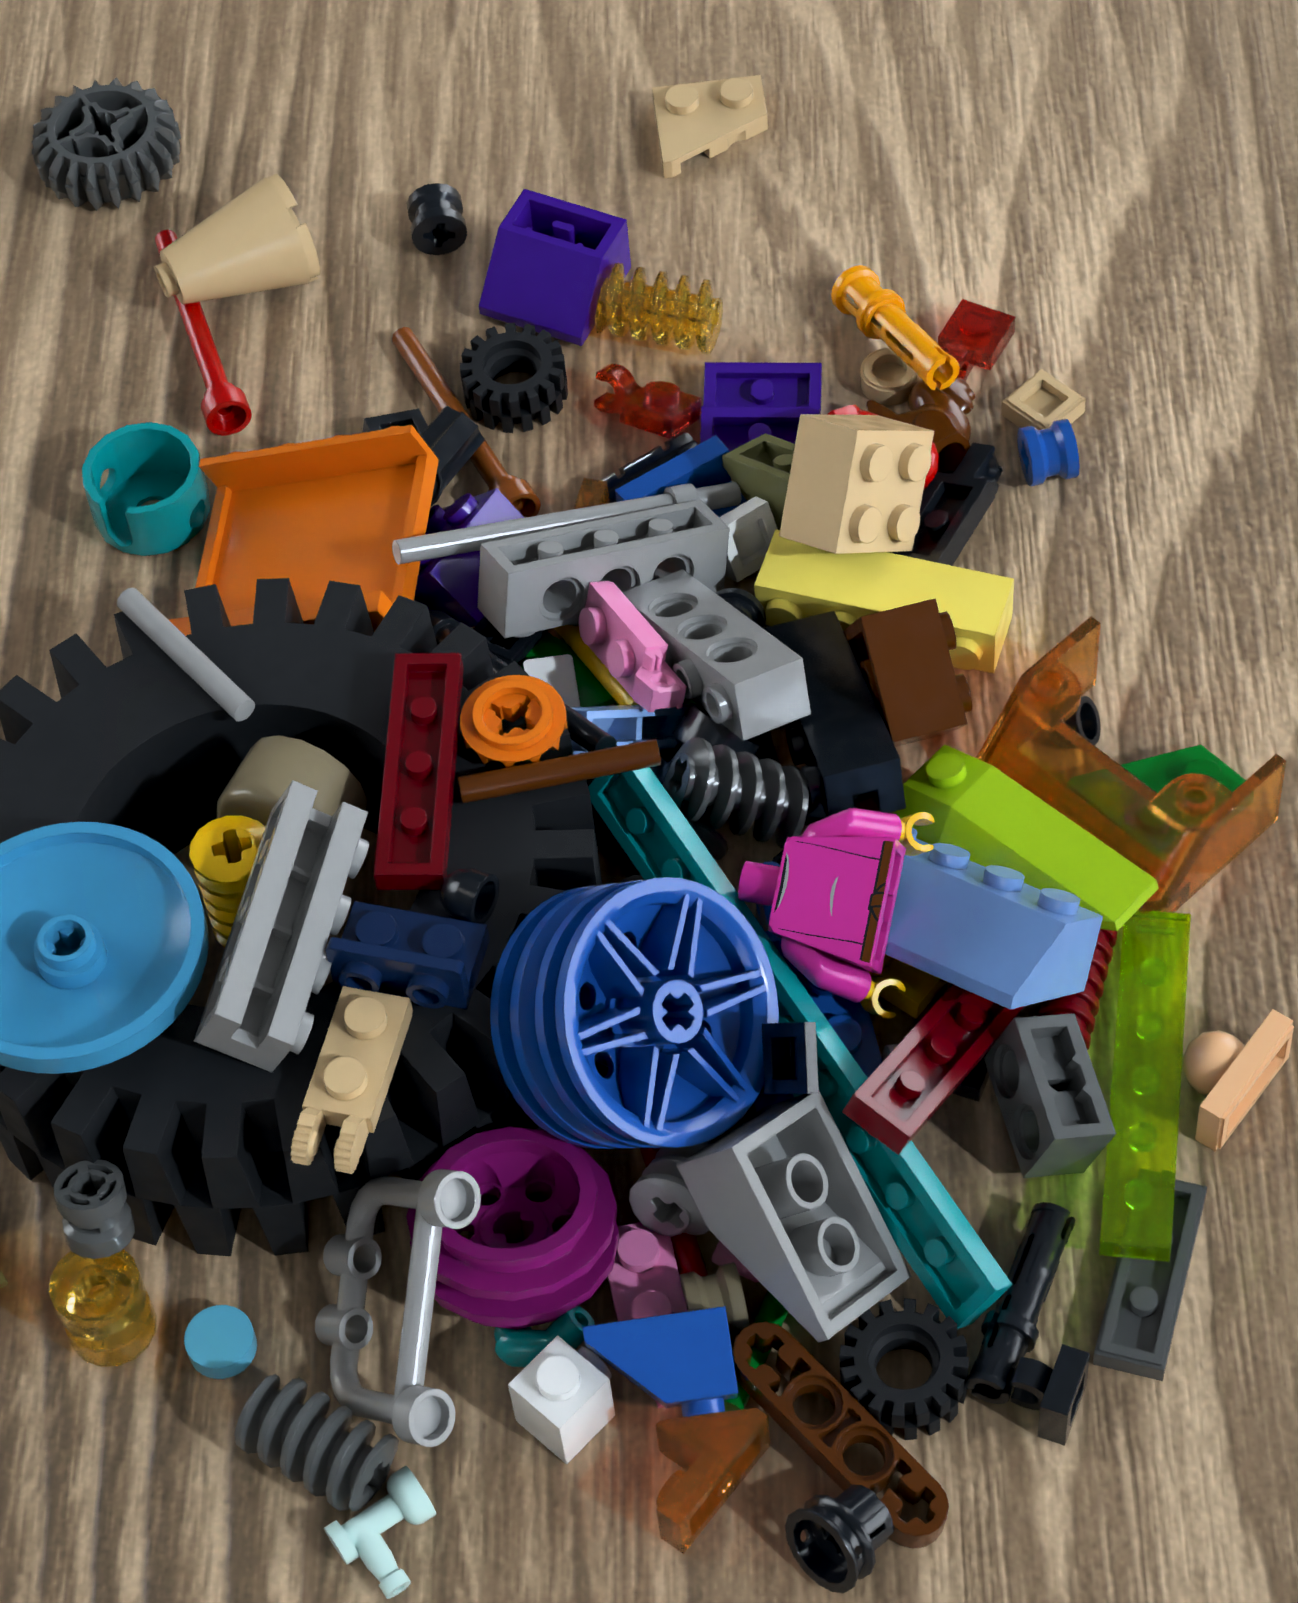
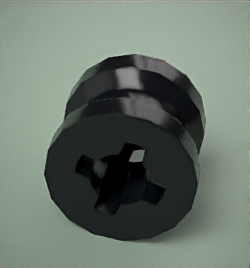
(436, 219)

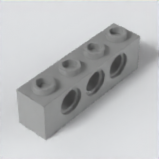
(545, 575)
(724, 656)

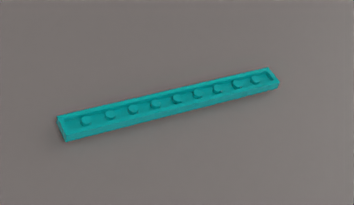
(905, 1189)

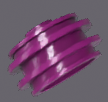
(515, 1264)

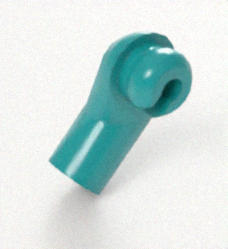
(522, 1345)

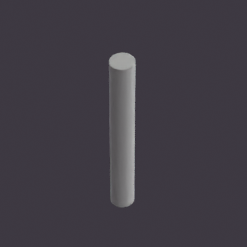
(186, 654)

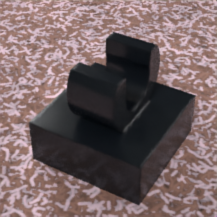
(1052, 1391)

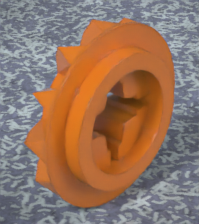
(509, 699)

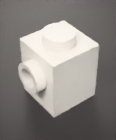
(563, 1398)

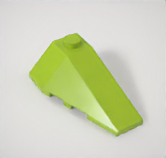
(1015, 829)

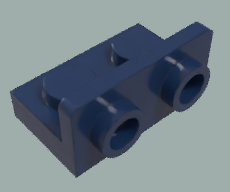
(409, 955)

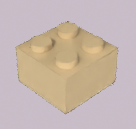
(856, 483)

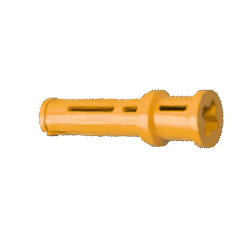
(883, 316)

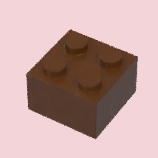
(911, 670)

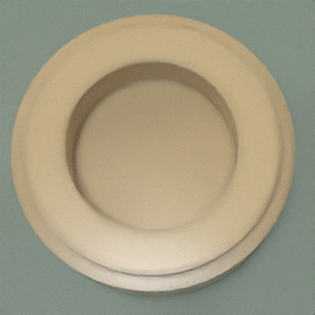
(886, 378)

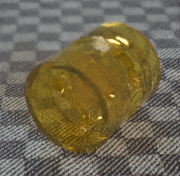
(103, 1307)

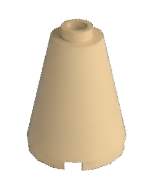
(241, 248)

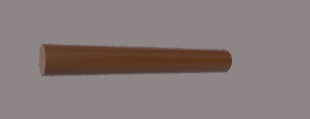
(559, 771)

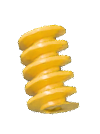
(222, 864)

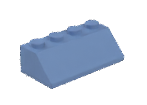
(990, 929)

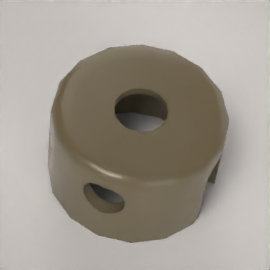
(272, 767)

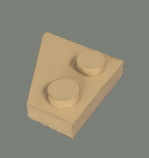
(707, 118)

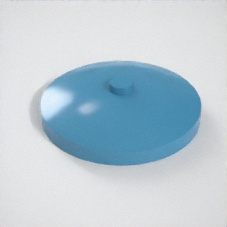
(93, 945)

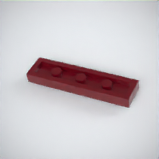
(419, 772)
(927, 1066)

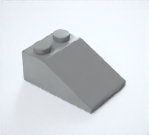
(797, 1213)

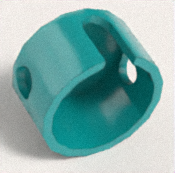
(146, 465)

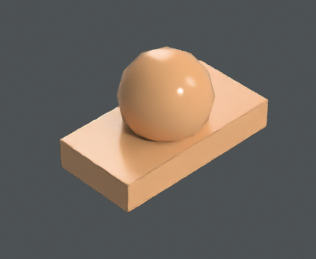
(1234, 1074)

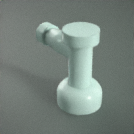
(362, 1533)

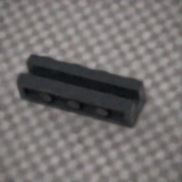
(844, 736)

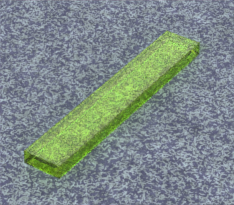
(1146, 1087)

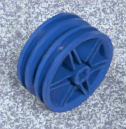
(664, 1011)

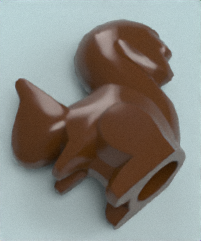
(943, 413)

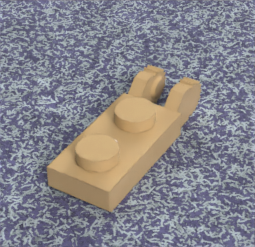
(352, 1075)

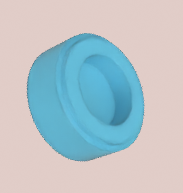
(220, 1341)

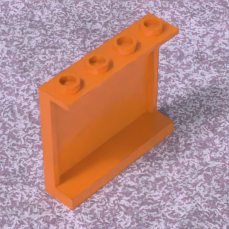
(317, 518)

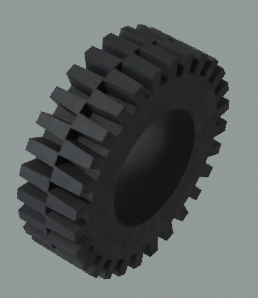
(154, 757)

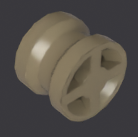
(717, 1291)

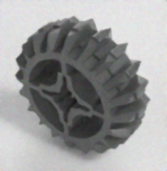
(106, 143)

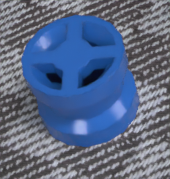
(1048, 452)

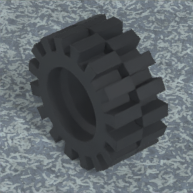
(519, 401)
(911, 1331)

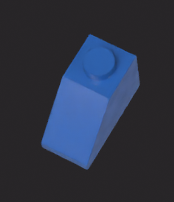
(672, 1357)

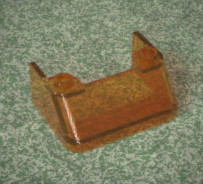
(1173, 835)

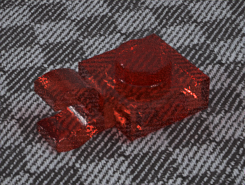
(976, 336)
(652, 408)

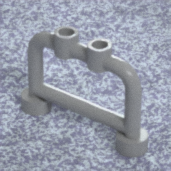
(441, 1200)

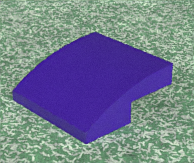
(758, 399)

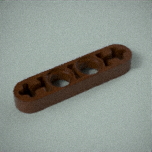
(846, 1427)

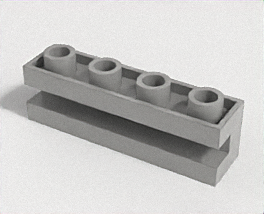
(283, 929)

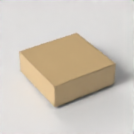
(1042, 402)

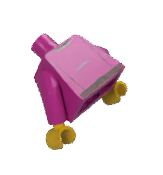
(838, 899)

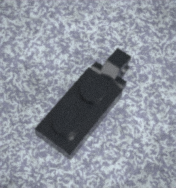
(955, 506)

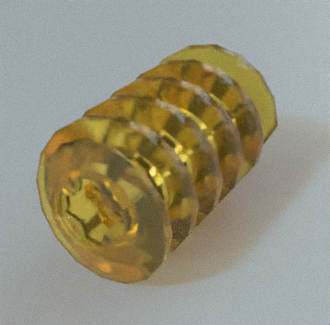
(659, 310)

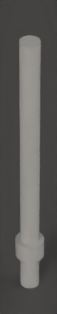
(470, 538)

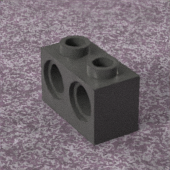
(1049, 1095)

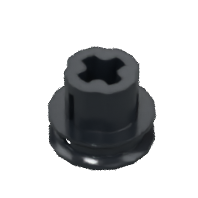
(839, 1536)

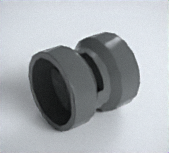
(94, 1209)

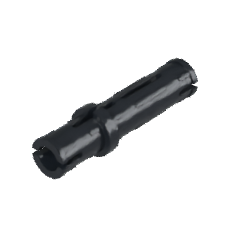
(1011, 1326)

